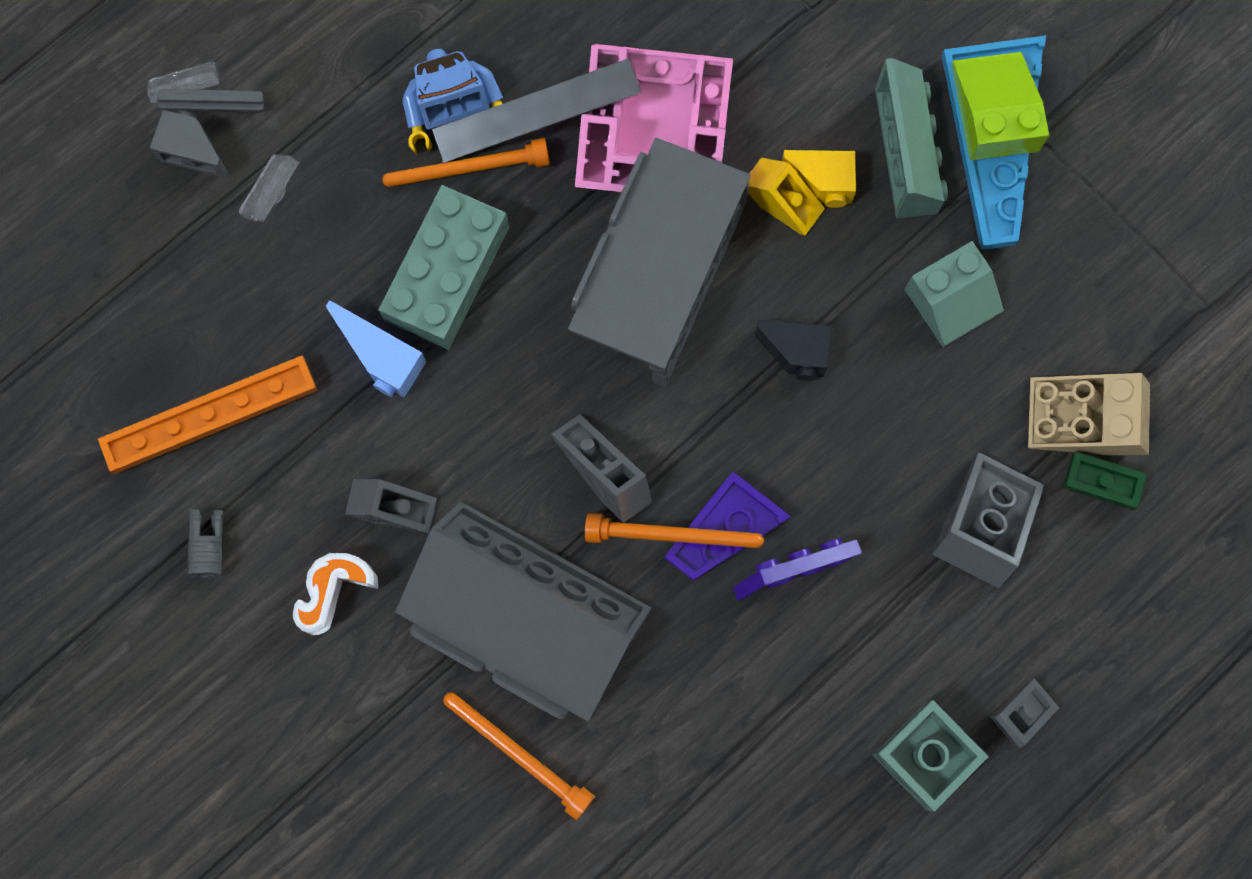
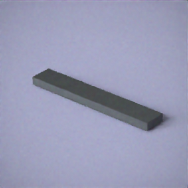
(537, 110)

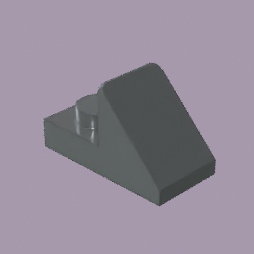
(1024, 713)

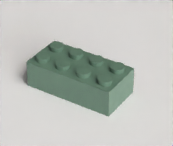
(444, 267)

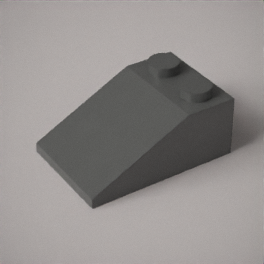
(989, 521)

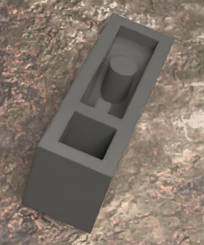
(604, 468)

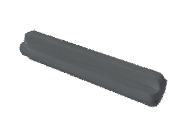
(210, 100)

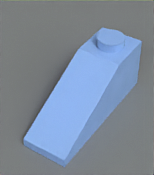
(386, 358)

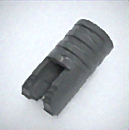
(205, 551)

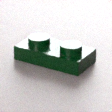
(1104, 481)

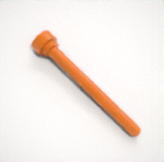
(533, 153)
(601, 528)
(573, 798)

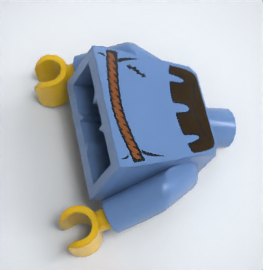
(446, 91)

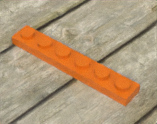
(207, 415)

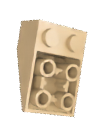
(1090, 414)

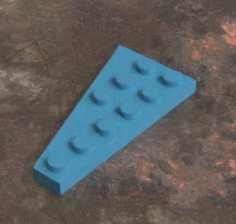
(997, 182)

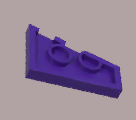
(732, 508)

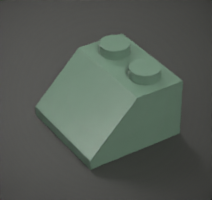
(956, 294)

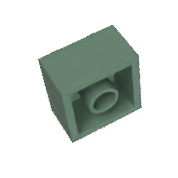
(930, 755)

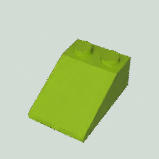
(999, 106)

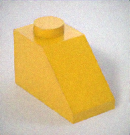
(826, 173)
(784, 194)

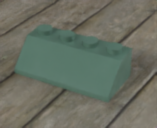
(909, 140)

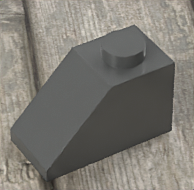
(185, 144)
(390, 505)

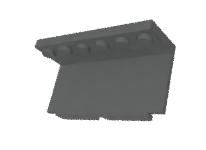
(659, 255)
(519, 613)

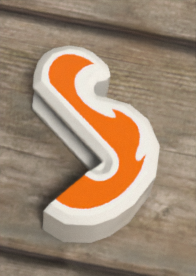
(324, 586)

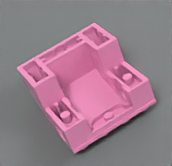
(679, 102)

